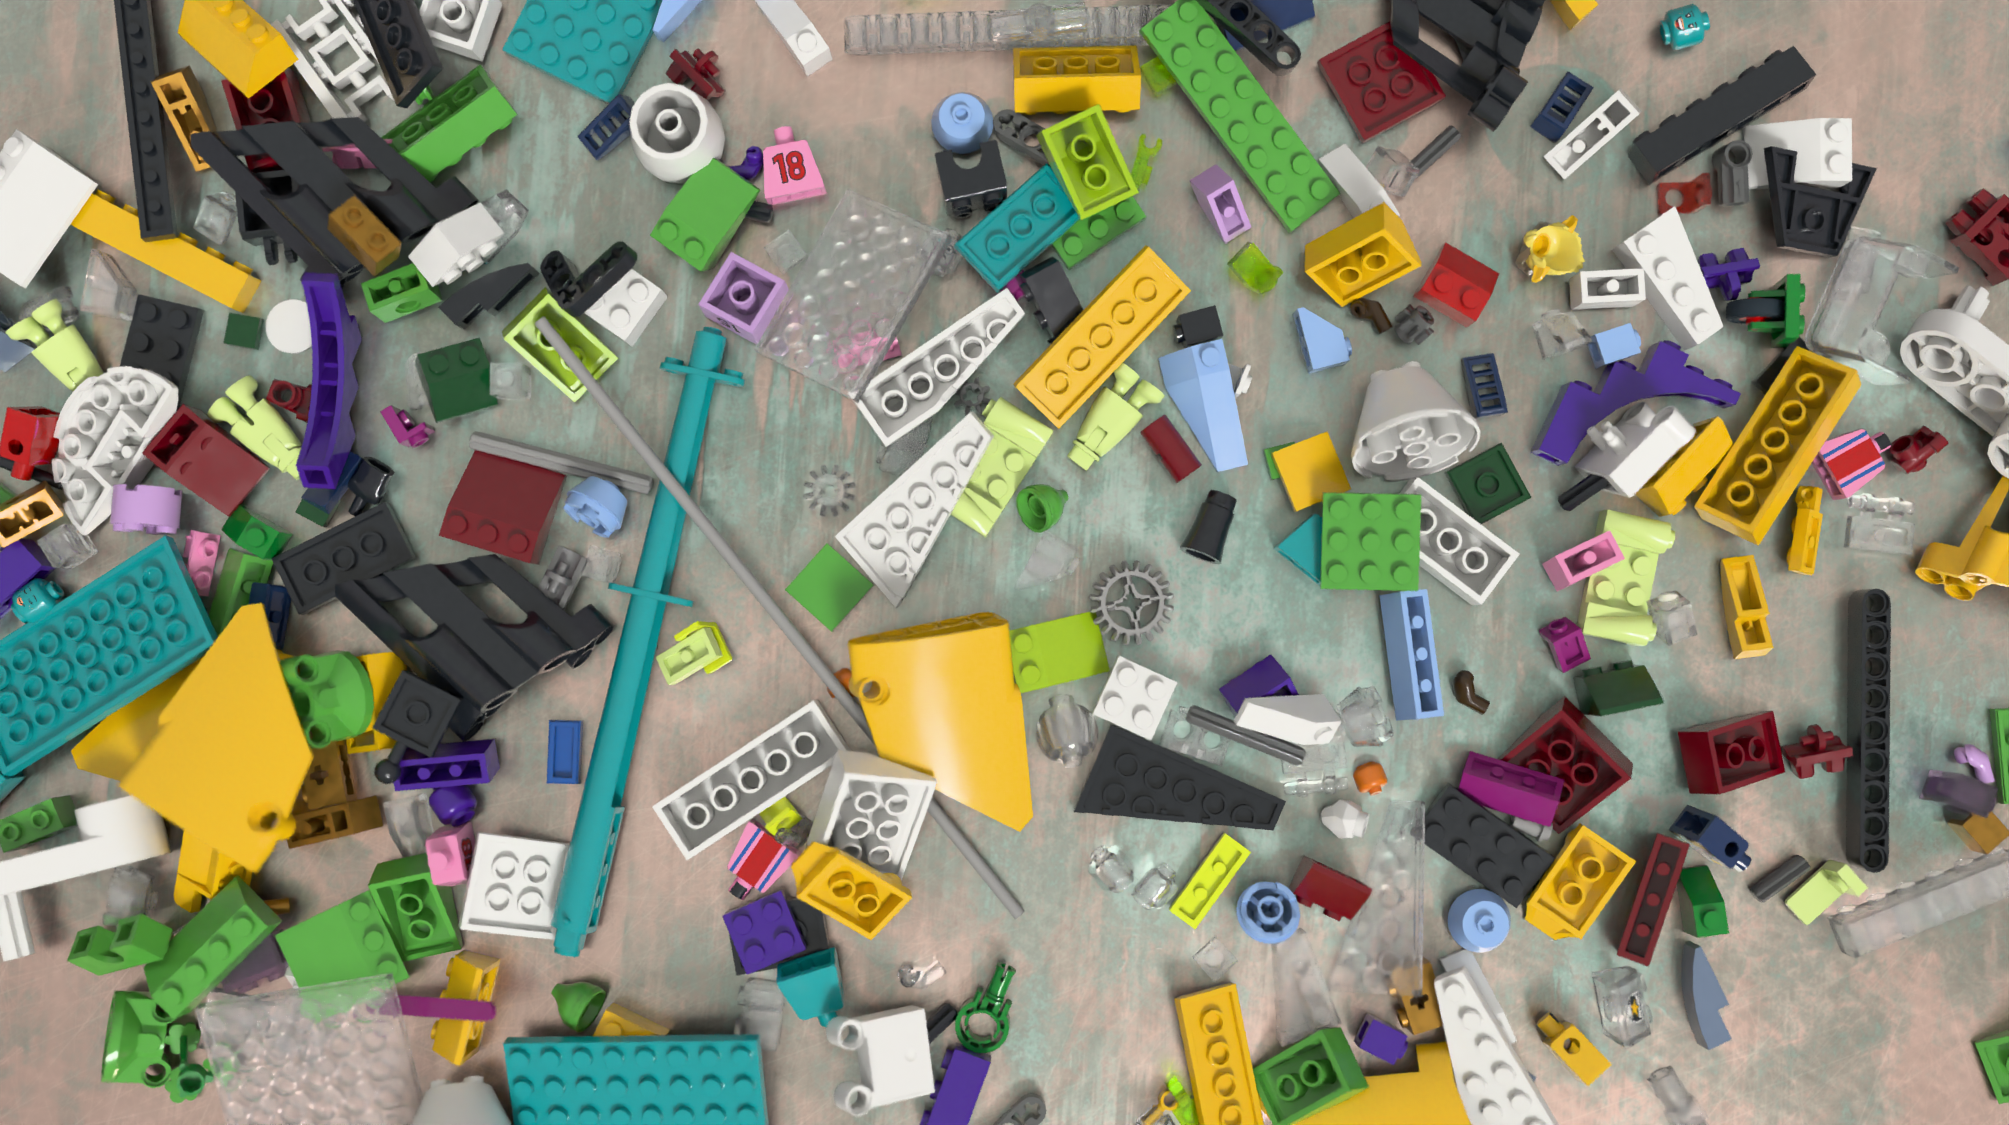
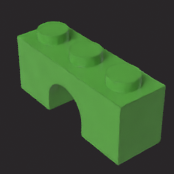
(134, 943)

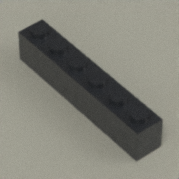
(1721, 114)

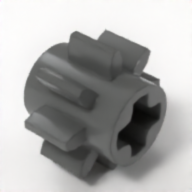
(1414, 324)
(968, 404)

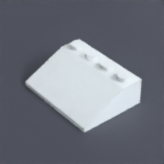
(36, 204)
(872, 810)

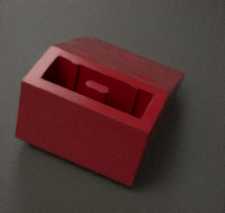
(206, 459)

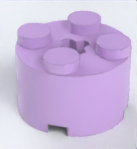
(146, 507)

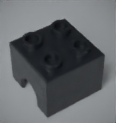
(974, 187)

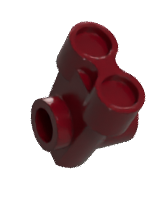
(299, 401)
(1913, 451)

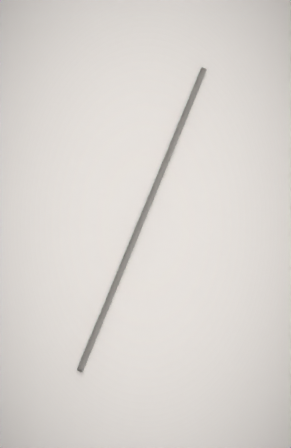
(762, 595)

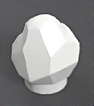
(1345, 819)

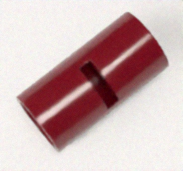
(1167, 442)

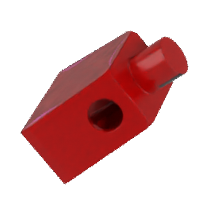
(29, 439)

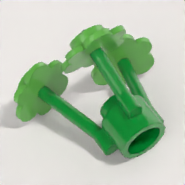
(187, 1078)

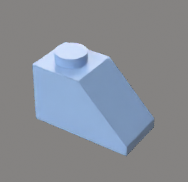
(1320, 342)

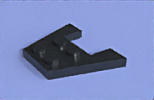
(1812, 217)

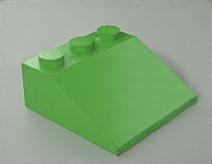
(341, 945)

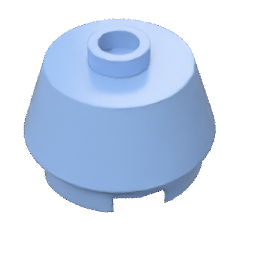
(962, 122)
(597, 505)
(1268, 912)
(1479, 920)

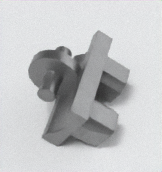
(562, 576)

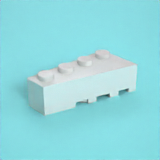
(1672, 278)

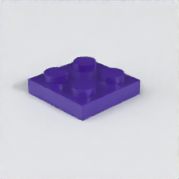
(764, 931)

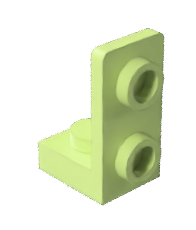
(1823, 889)

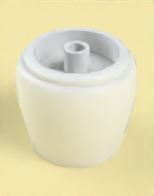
(675, 132)

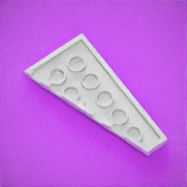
(905, 520)
(1484, 1063)

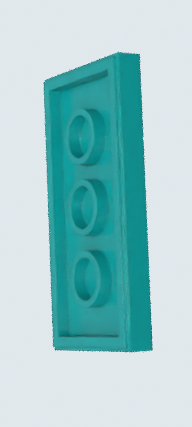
(1018, 229)

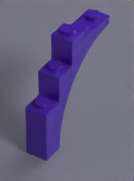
(334, 383)
(1620, 384)

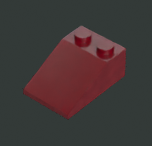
(1731, 753)

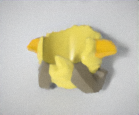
(1551, 250)

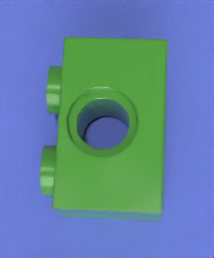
(399, 293)
(37, 823)

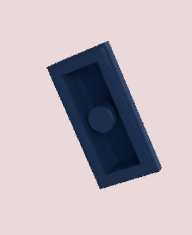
(328, 498)
(277, 607)

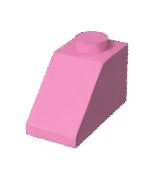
(1583, 561)

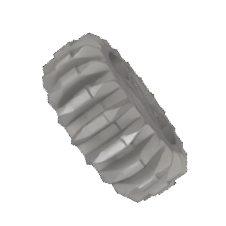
(1105, 607)

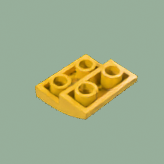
(1310, 470)

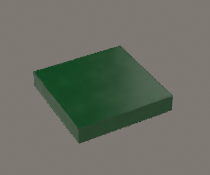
(1488, 484)

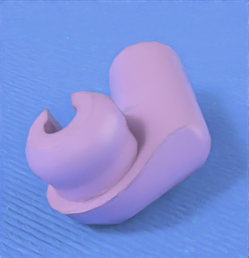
(1977, 759)

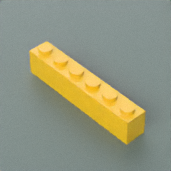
(174, 257)

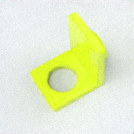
(715, 665)
(780, 815)

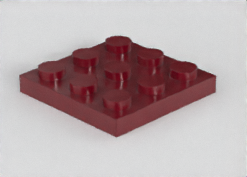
(1378, 83)

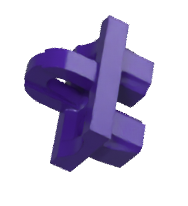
(1728, 275)

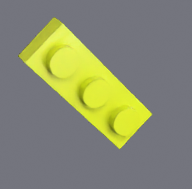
(1209, 880)

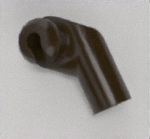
(1372, 311)
(1465, 692)

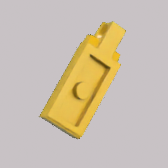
(1806, 531)

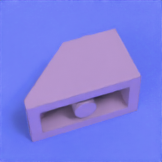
(1221, 202)

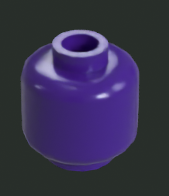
(453, 804)

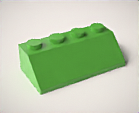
(452, 124)
(209, 948)

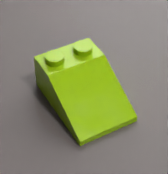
(1087, 162)
(535, 348)
(1057, 652)

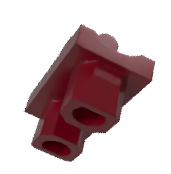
(686, 66)
(1816, 748)

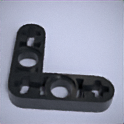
(609, 266)

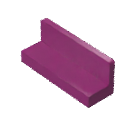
(1511, 788)

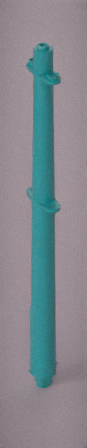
(600, 806)

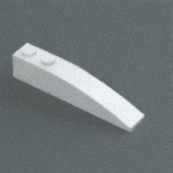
(936, 370)

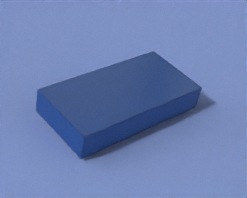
(564, 751)

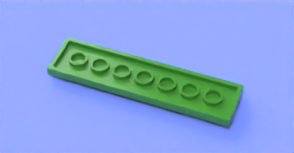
(1239, 112)

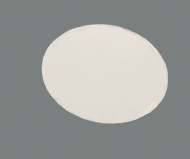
(289, 326)

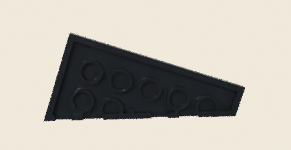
(1158, 784)

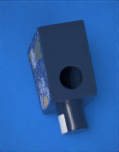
(1712, 838)

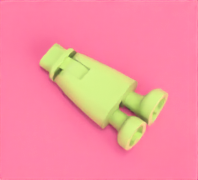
(64, 353)
(1112, 417)
(264, 428)

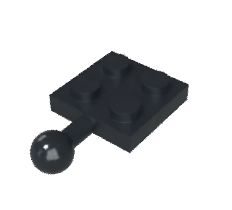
(415, 717)

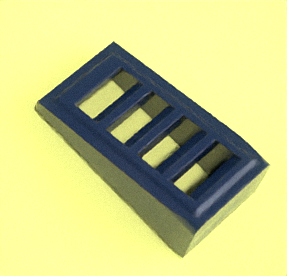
(613, 109)
(1551, 123)
(1495, 384)

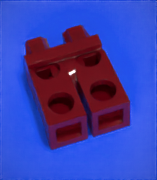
(1985, 235)

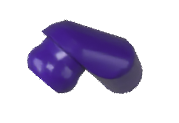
(751, 164)

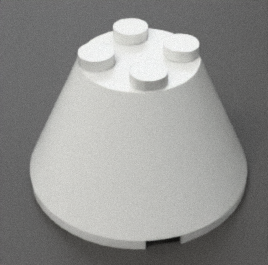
(1410, 426)
(461, 1104)

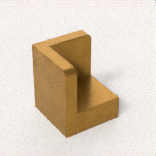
(1980, 833)

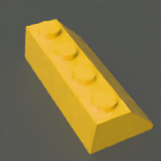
(236, 42)
(1076, 79)

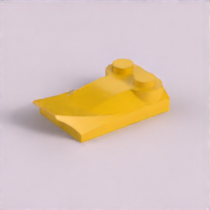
(1577, 885)
(848, 889)

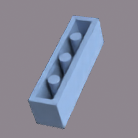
(1411, 655)

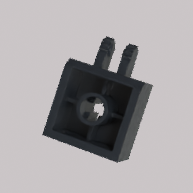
(255, 229)

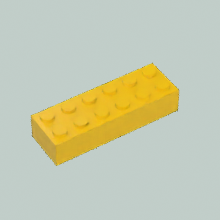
(1778, 445)

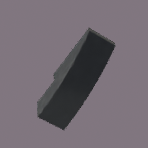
(488, 293)

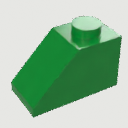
(256, 533)
(1701, 903)

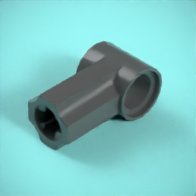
(1733, 178)

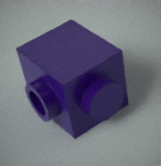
(1381, 1039)

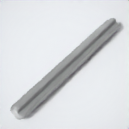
(559, 462)

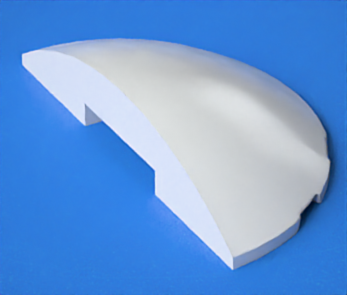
(103, 438)

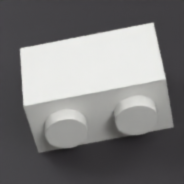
(1607, 289)

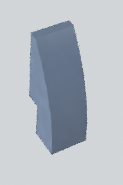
(1702, 998)

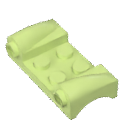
(1004, 465)
(1618, 595)

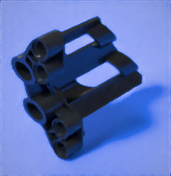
(1490, 42)
(301, 218)
(468, 649)

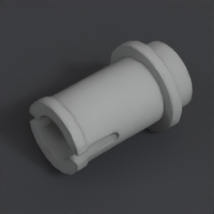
(1531, 828)

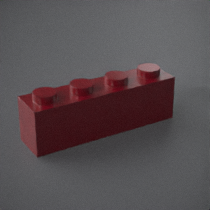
(1653, 899)

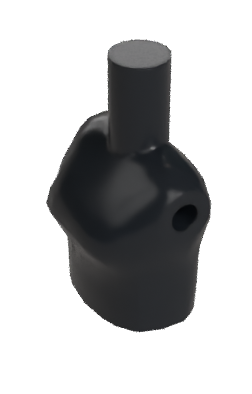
(369, 484)

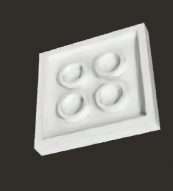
(513, 885)

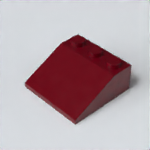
(504, 507)
(1574, 750)

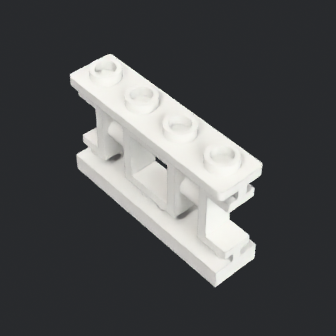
(320, 73)

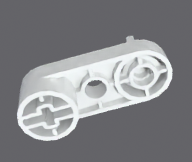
(1940, 354)
(110, 837)

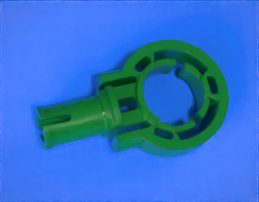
(994, 994)

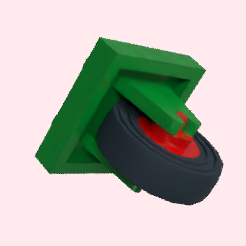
(1773, 311)

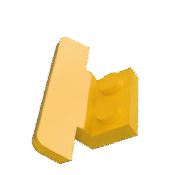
(203, 872)

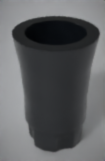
(1210, 528)

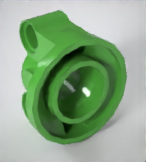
(330, 695)
(135, 1040)

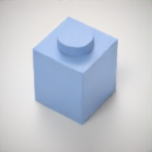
(1614, 345)

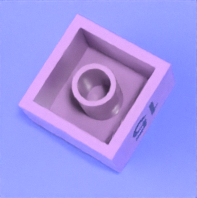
(743, 298)

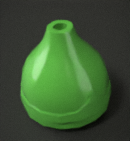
(1041, 506)
(578, 1003)

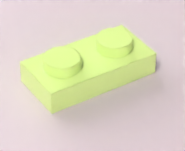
(689, 656)

